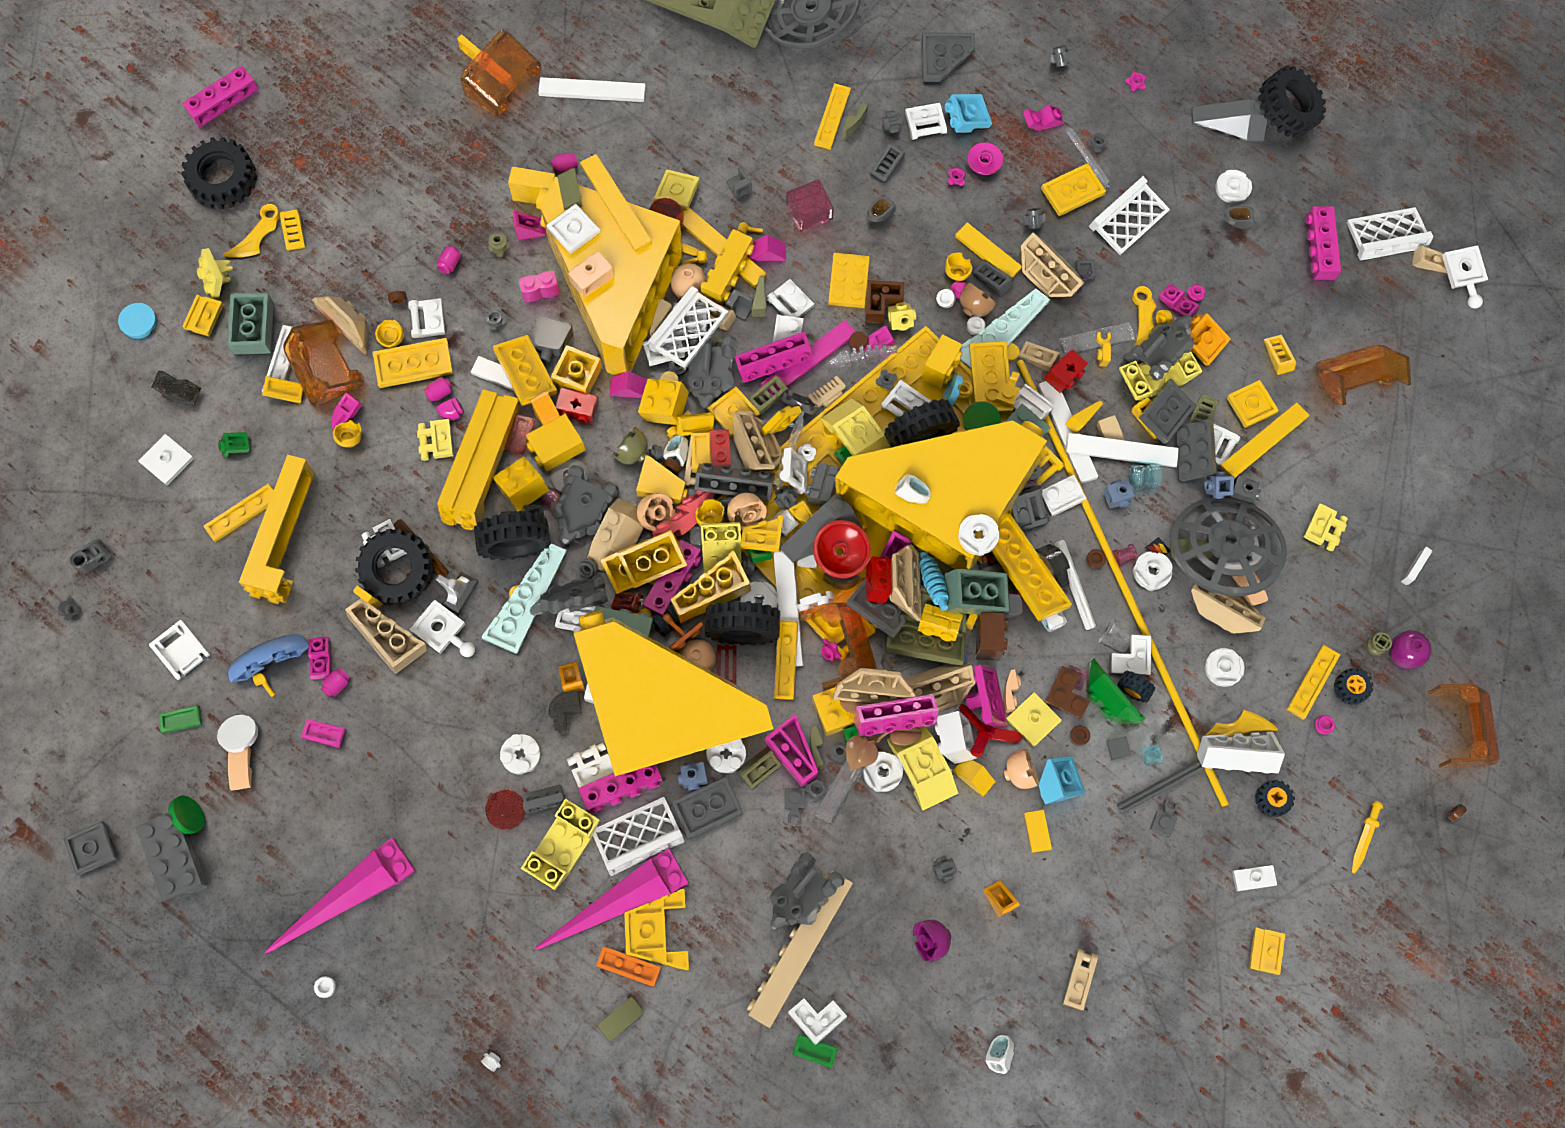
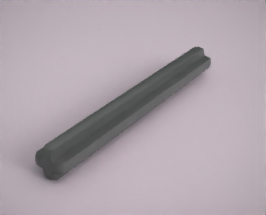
(1160, 787)

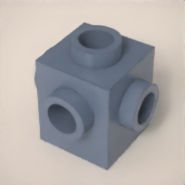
(1219, 485)
(1119, 493)
(695, 782)

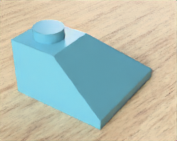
(1060, 780)

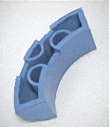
(275, 649)

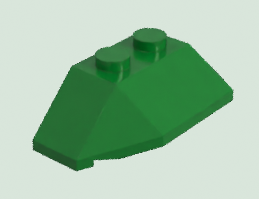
(1109, 697)

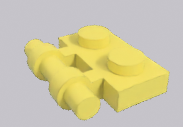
(441, 439)
(1320, 524)

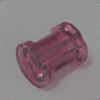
(1125, 554)

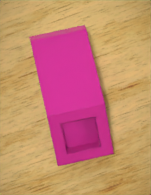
(1045, 118)

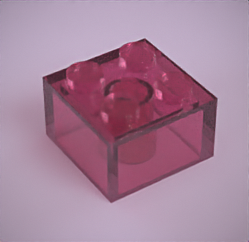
(809, 205)

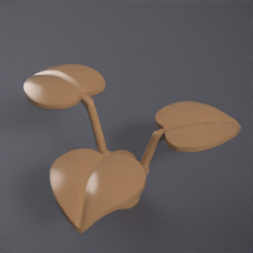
(862, 750)

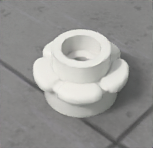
(807, 447)
(491, 1061)

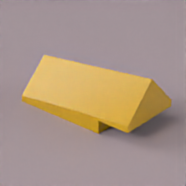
(644, 562)

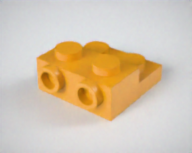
(1208, 338)

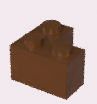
(881, 295)
(990, 639)
(1061, 695)

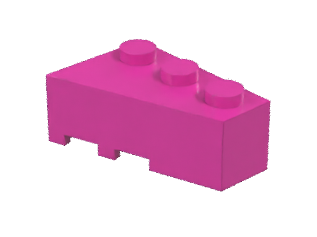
(792, 751)

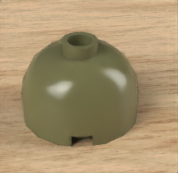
(632, 448)

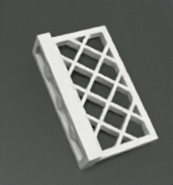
(1123, 202)
(1393, 244)
(674, 320)
(647, 849)

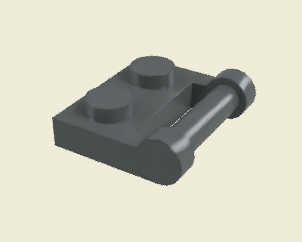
(1023, 511)

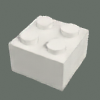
(955, 737)

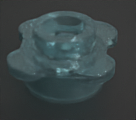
(1156, 750)

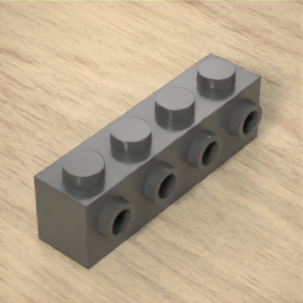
(733, 481)

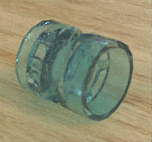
(1151, 478)

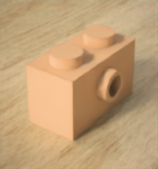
(591, 274)

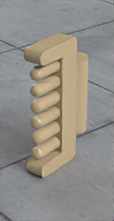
(830, 396)

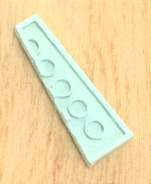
(1010, 324)
(514, 619)

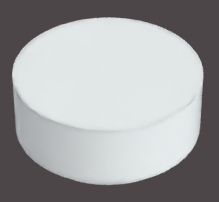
(946, 298)
(975, 325)
(325, 987)

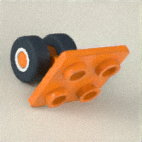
(670, 619)

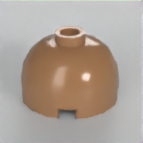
(975, 301)

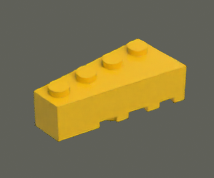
(727, 267)
(718, 585)

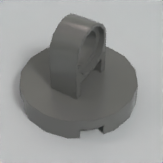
(799, 400)

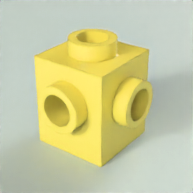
(901, 316)

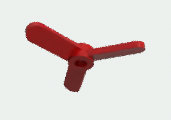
(986, 733)

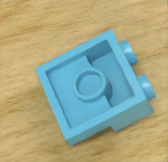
(967, 112)

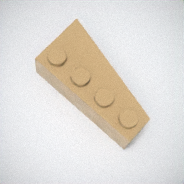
(389, 640)

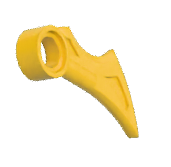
(251, 244)
(1145, 312)
(1246, 723)

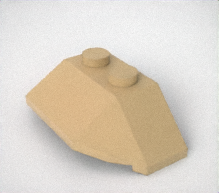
(1048, 268)
(346, 319)
(753, 447)
(617, 532)
(906, 581)
(1227, 611)
(947, 683)
(873, 687)

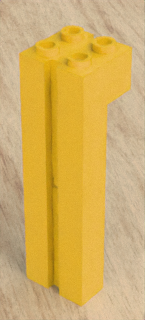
(477, 460)
(261, 572)

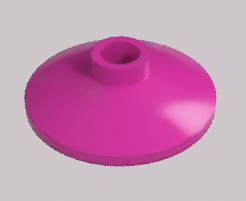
(988, 153)

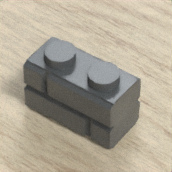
(822, 484)

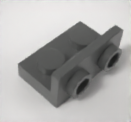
(543, 799)

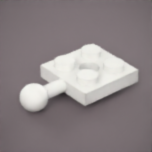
(1459, 277)
(441, 639)

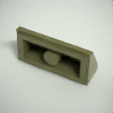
(569, 189)
(759, 767)

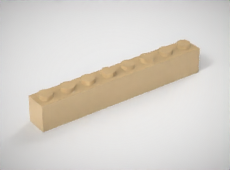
(793, 960)

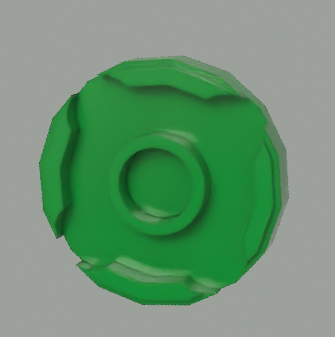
(980, 415)
(186, 814)

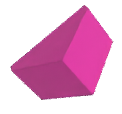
(527, 225)
(768, 249)
(627, 385)
(896, 542)

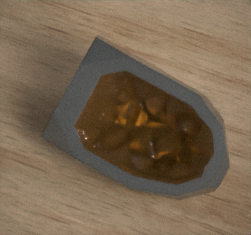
(881, 209)
(1240, 216)

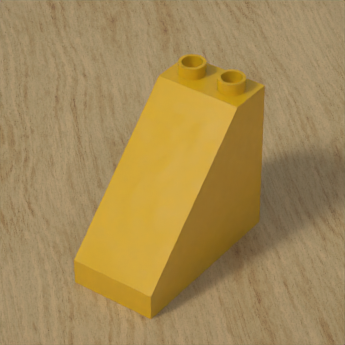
(624, 306)
(966, 477)
(656, 700)

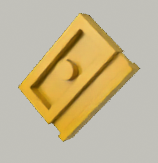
(203, 315)
(781, 420)
(1266, 951)

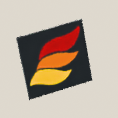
(1158, 546)
(985, 561)

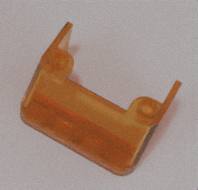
(1361, 368)
(854, 634)
(1485, 746)

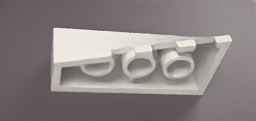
(1241, 752)

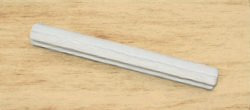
(1077, 589)

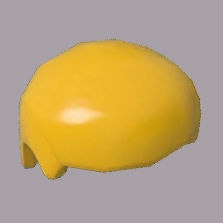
(958, 267)
(389, 333)
(347, 434)
(710, 512)

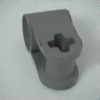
(91, 556)

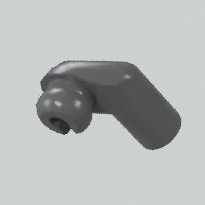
(1202, 570)

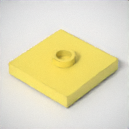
(678, 187)
(1033, 719)

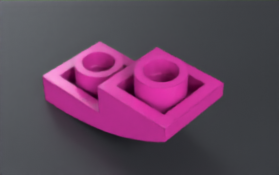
(1177, 302)
(319, 657)

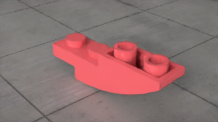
(685, 518)

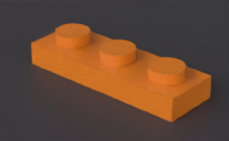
(628, 966)

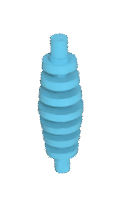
(934, 581)

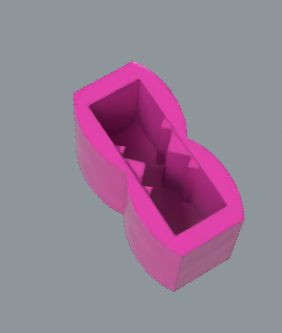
(539, 286)

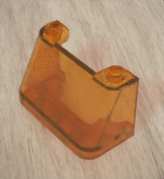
(497, 72)
(319, 362)

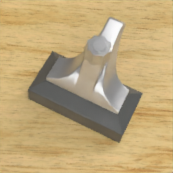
(458, 591)

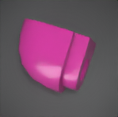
(450, 409)

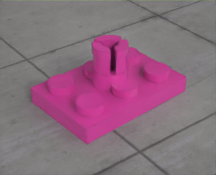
(988, 697)

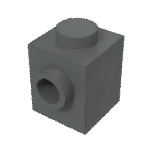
(1246, 489)

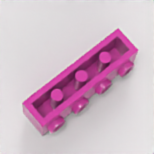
(220, 96)
(1323, 243)
(774, 357)
(672, 583)
(896, 715)
(615, 788)

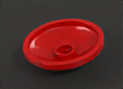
(852, 542)

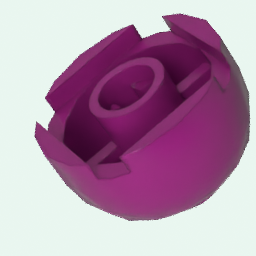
(1410, 649)
(933, 939)

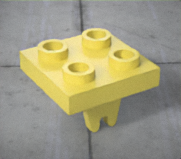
(213, 273)

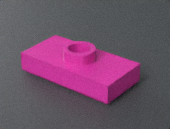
(323, 733)

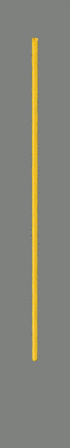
(1128, 596)

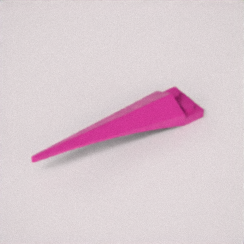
(373, 875)
(646, 884)

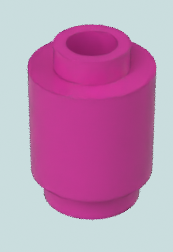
(564, 162)
(448, 259)
(438, 389)
(335, 682)

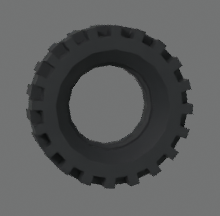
(1279, 108)
(227, 191)
(922, 423)
(512, 535)
(420, 566)
(742, 623)

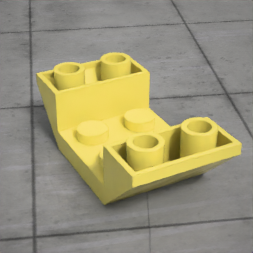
(1144, 386)
(855, 428)
(719, 541)
(926, 770)
(561, 845)

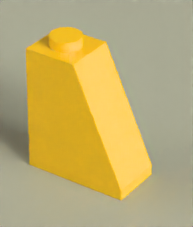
(659, 480)

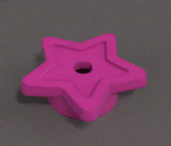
(1136, 77)
(830, 650)

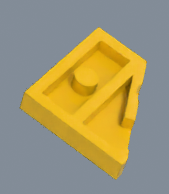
(763, 536)

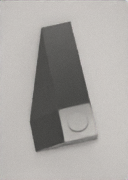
(1235, 118)
(801, 542)

